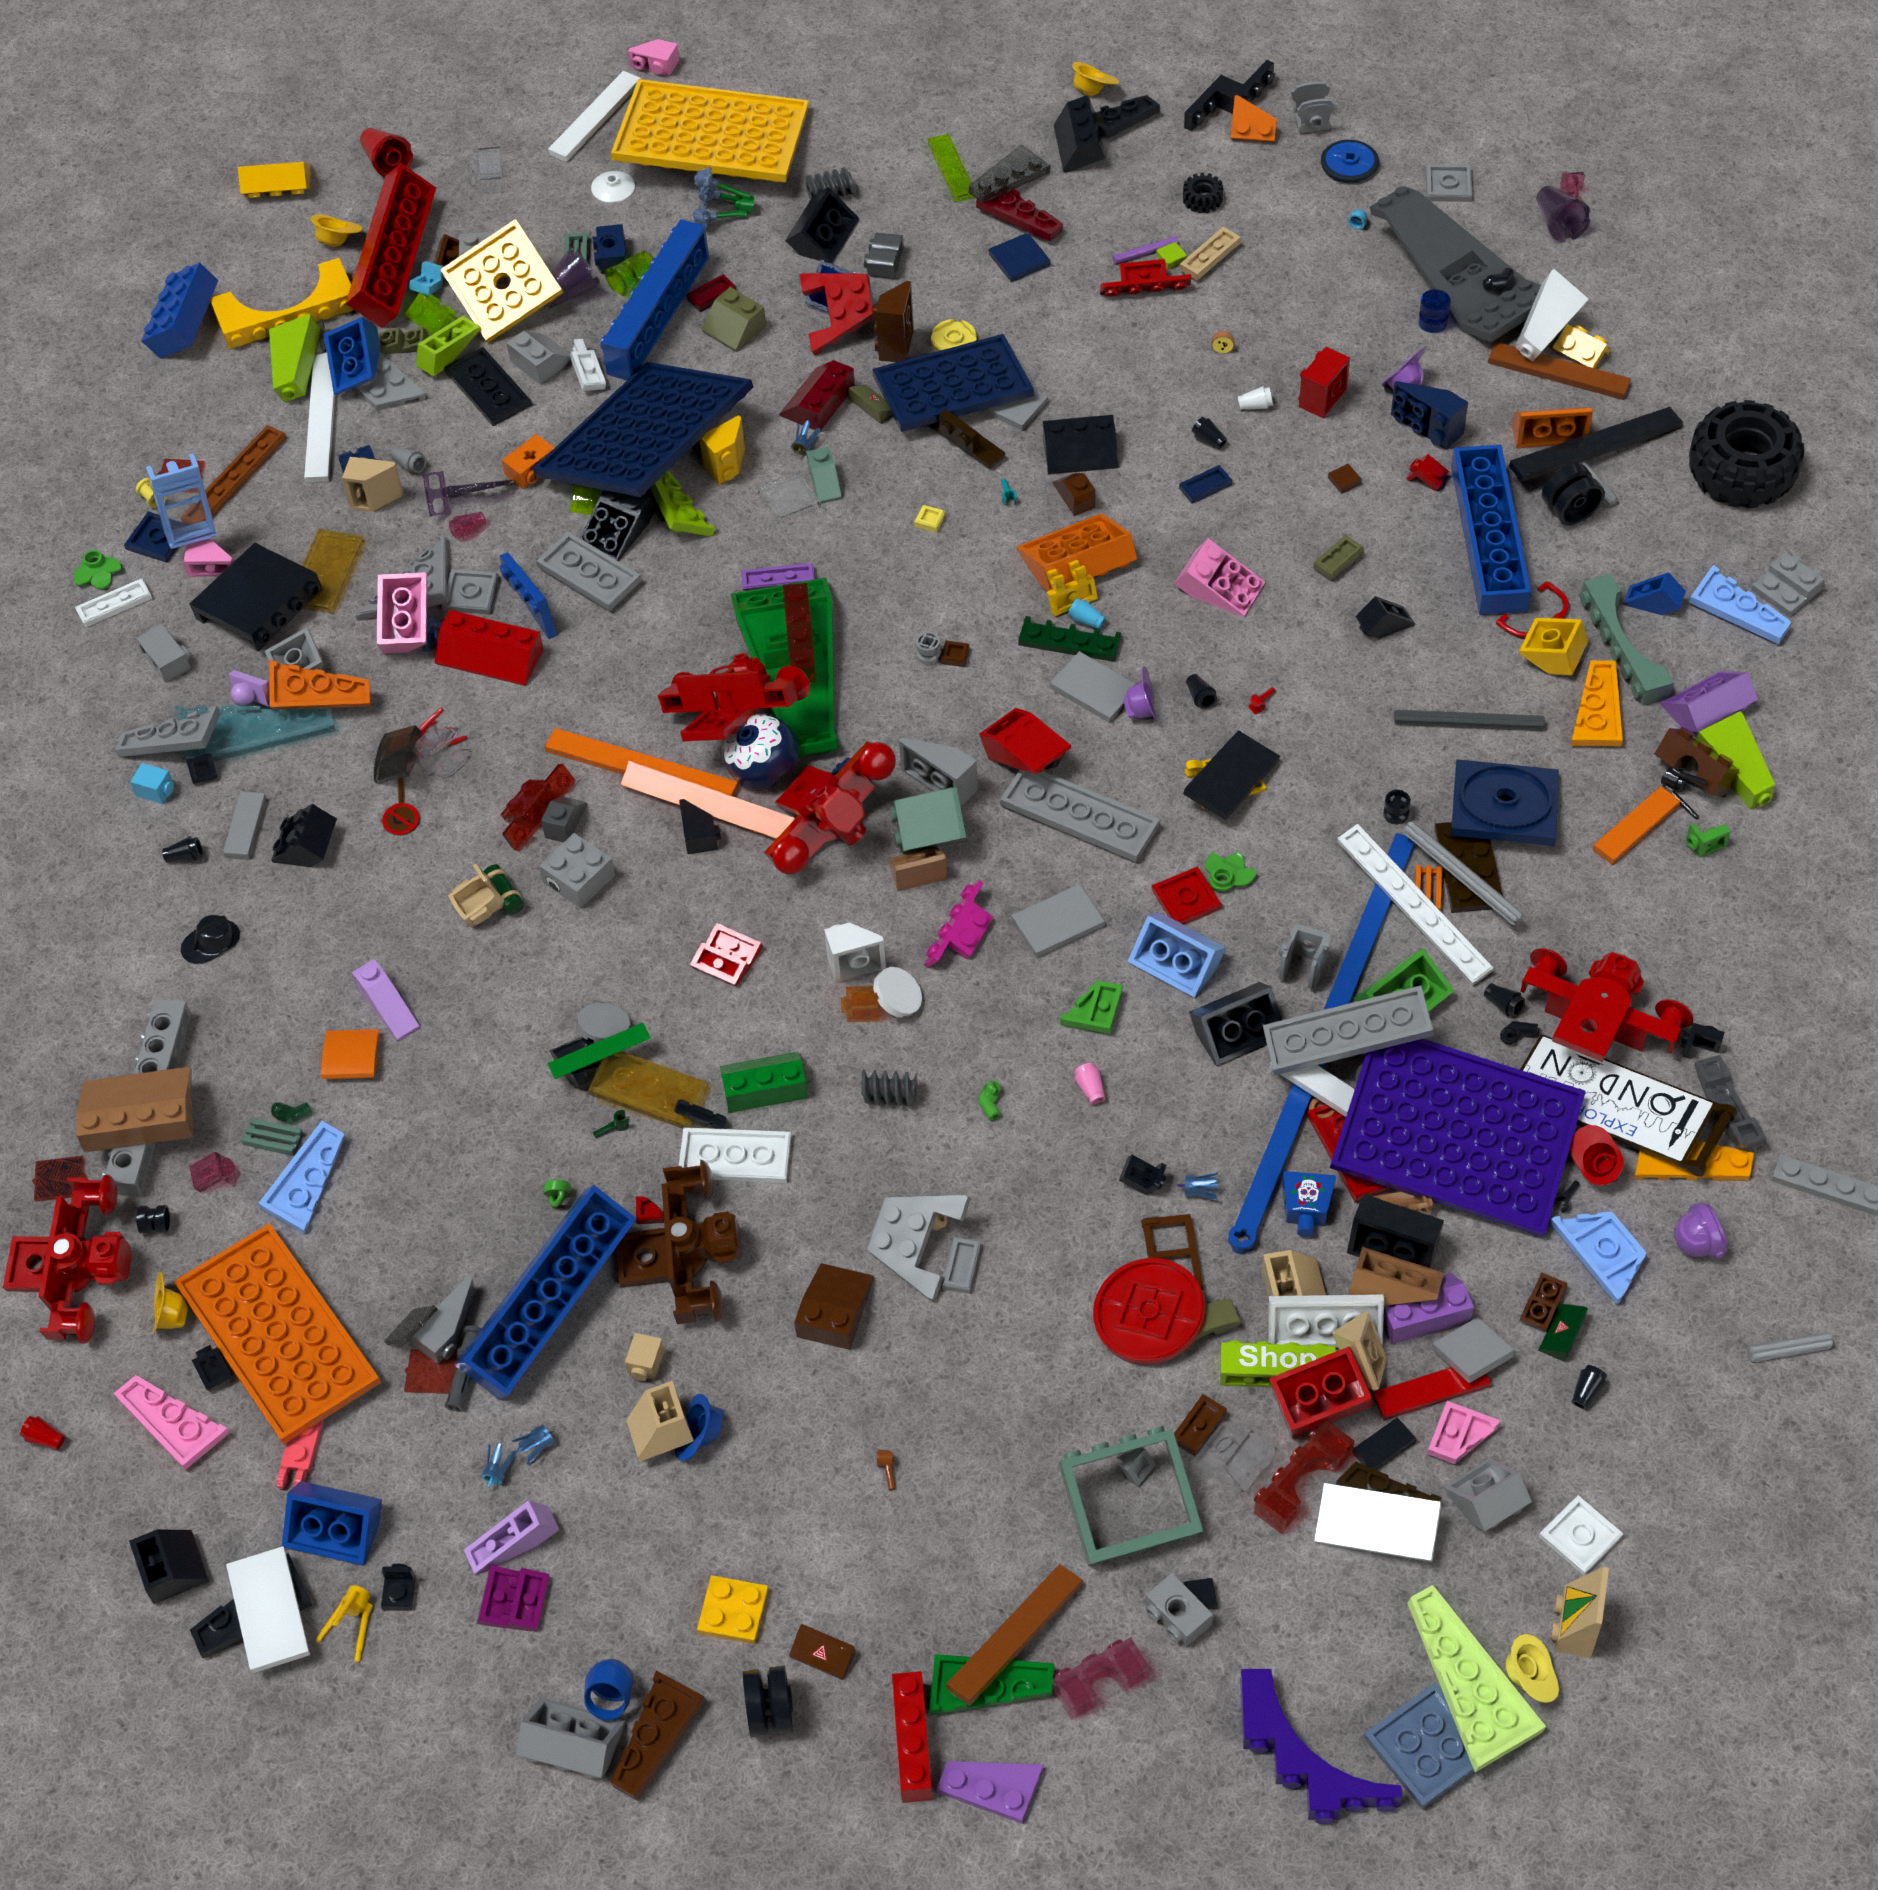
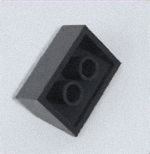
(1078, 135)
(822, 227)
(1080, 444)
(1236, 1022)
(1394, 1231)

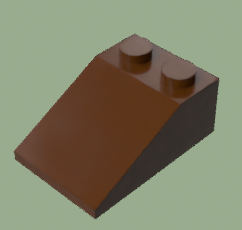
(833, 1306)

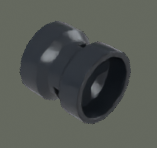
(1396, 806)
(153, 1219)

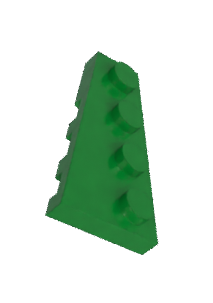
(1014, 1684)

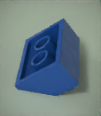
(330, 1522)

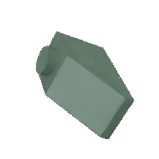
(823, 474)

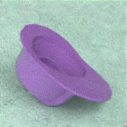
(1409, 373)
(1139, 698)

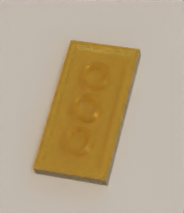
(333, 559)
(646, 1087)

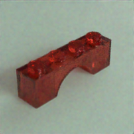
(799, 628)
(1325, 1450)

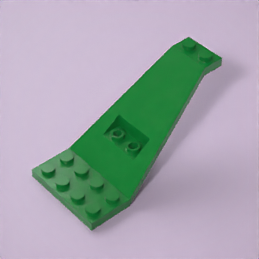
(764, 631)

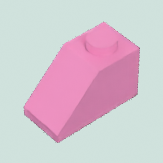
(206, 559)

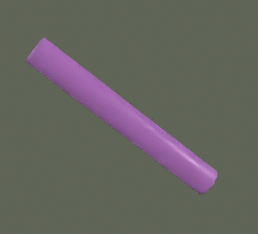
(1141, 251)

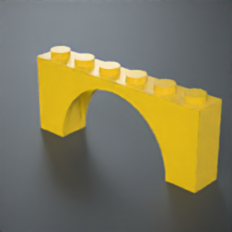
(245, 325)

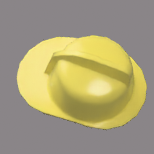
(1531, 1668)

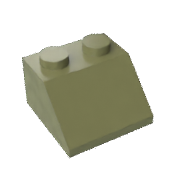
(734, 319)

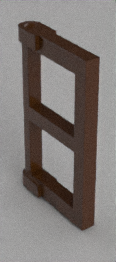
(1169, 1221)

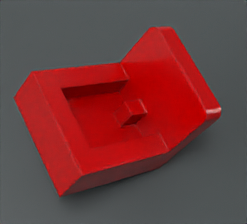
(1428, 471)

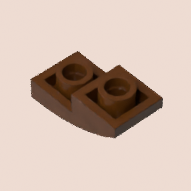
(1543, 1302)

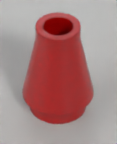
(41, 1433)

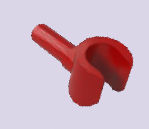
(1257, 702)

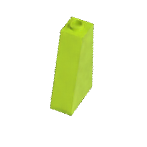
(293, 355)
(1735, 740)

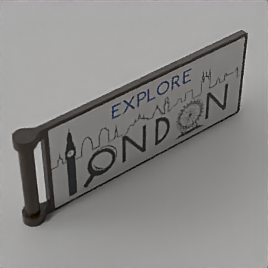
(1634, 1105)

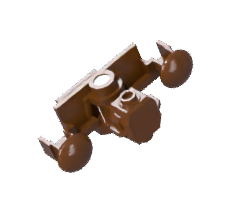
(682, 1246)

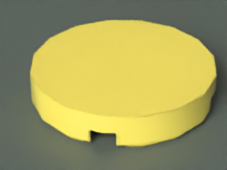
(952, 334)

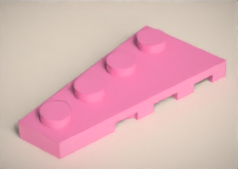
(170, 1422)

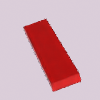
(1425, 1392)

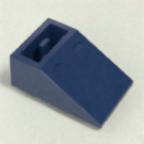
(1430, 411)

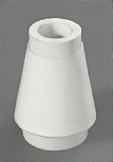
(1256, 399)

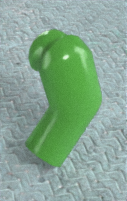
(988, 1099)

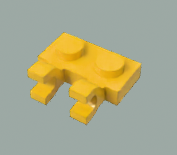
(1063, 594)

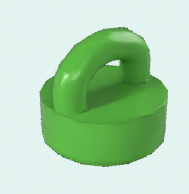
(558, 1189)

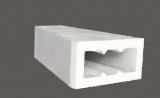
(1551, 311)

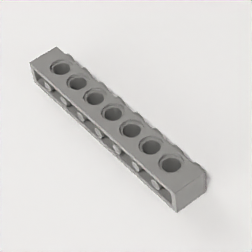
(174, 1017)

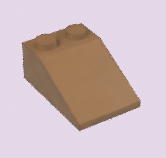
(1394, 1278)

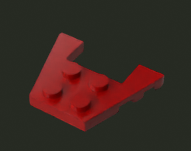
(848, 304)

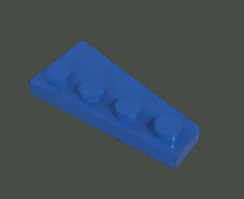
(528, 593)

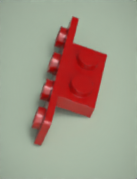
(1144, 276)

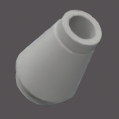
(410, 460)

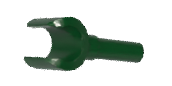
(615, 1124)

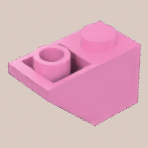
(655, 57)

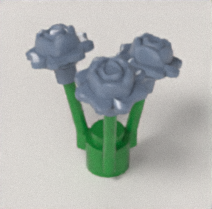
(706, 188)

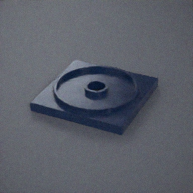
(1482, 815)

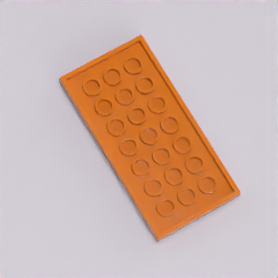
(277, 1333)

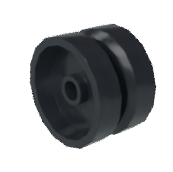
(1573, 494)
(768, 1701)

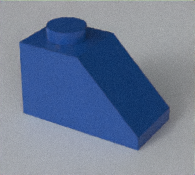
(1656, 595)

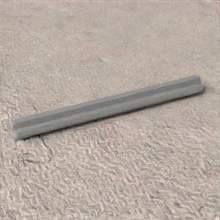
(1463, 873)

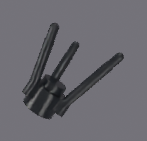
(1677, 780)

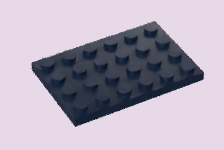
(952, 379)

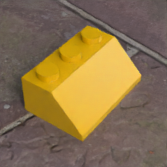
(274, 179)

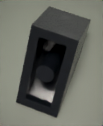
(1383, 618)
(698, 828)

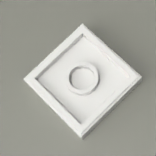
(1580, 1535)

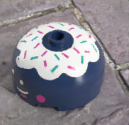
(760, 751)

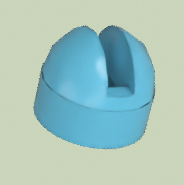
(1358, 219)

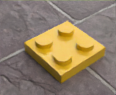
(732, 1609)

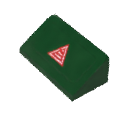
(1563, 1331)

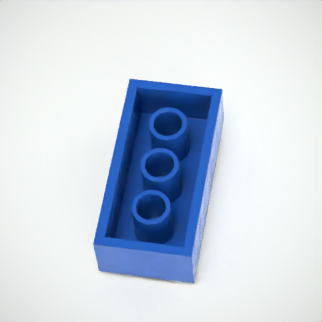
(179, 310)

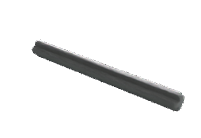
(1469, 720)

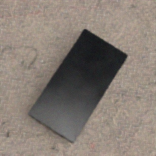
(488, 386)
(1231, 775)

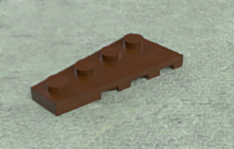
(663, 1721)

